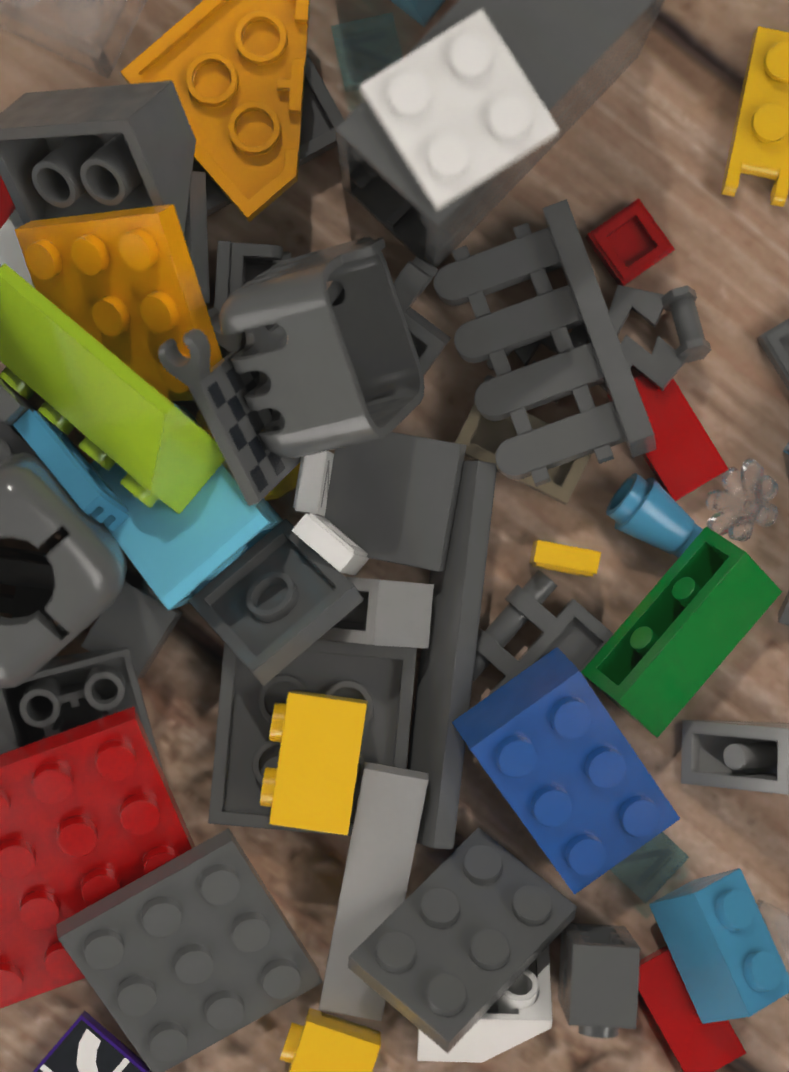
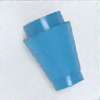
(652, 515)

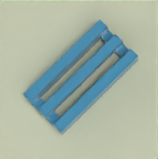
(72, 469)

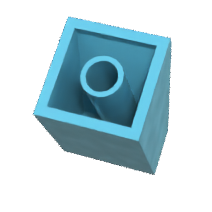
(190, 548)

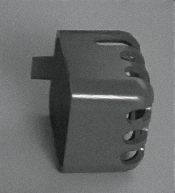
(345, 365)

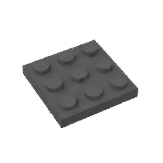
(327, 667)
(189, 952)

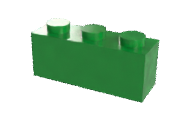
(682, 631)

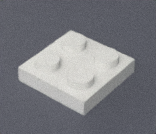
(459, 110)

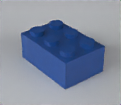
(566, 769)

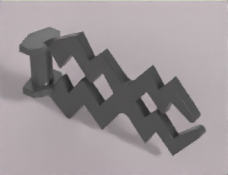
(665, 360)

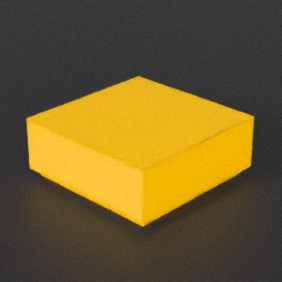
(564, 558)

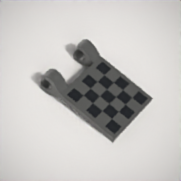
(223, 404)

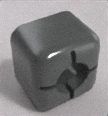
(85, 564)

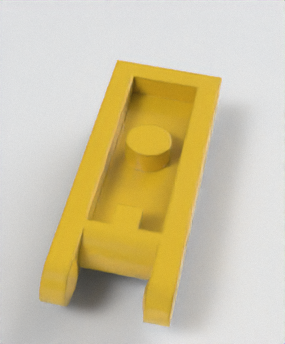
(762, 118)

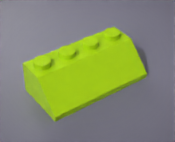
(102, 398)

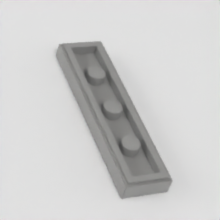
(373, 879)

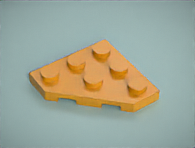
(241, 90)
(123, 283)

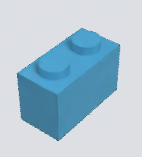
(721, 947)

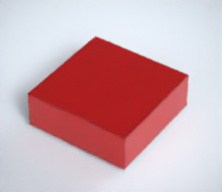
(630, 243)

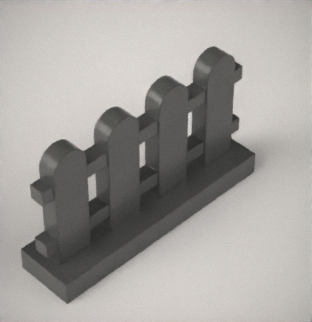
(558, 376)

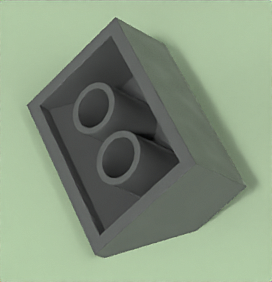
(97, 151)

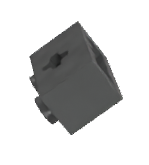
(599, 978)

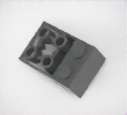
(70, 694)

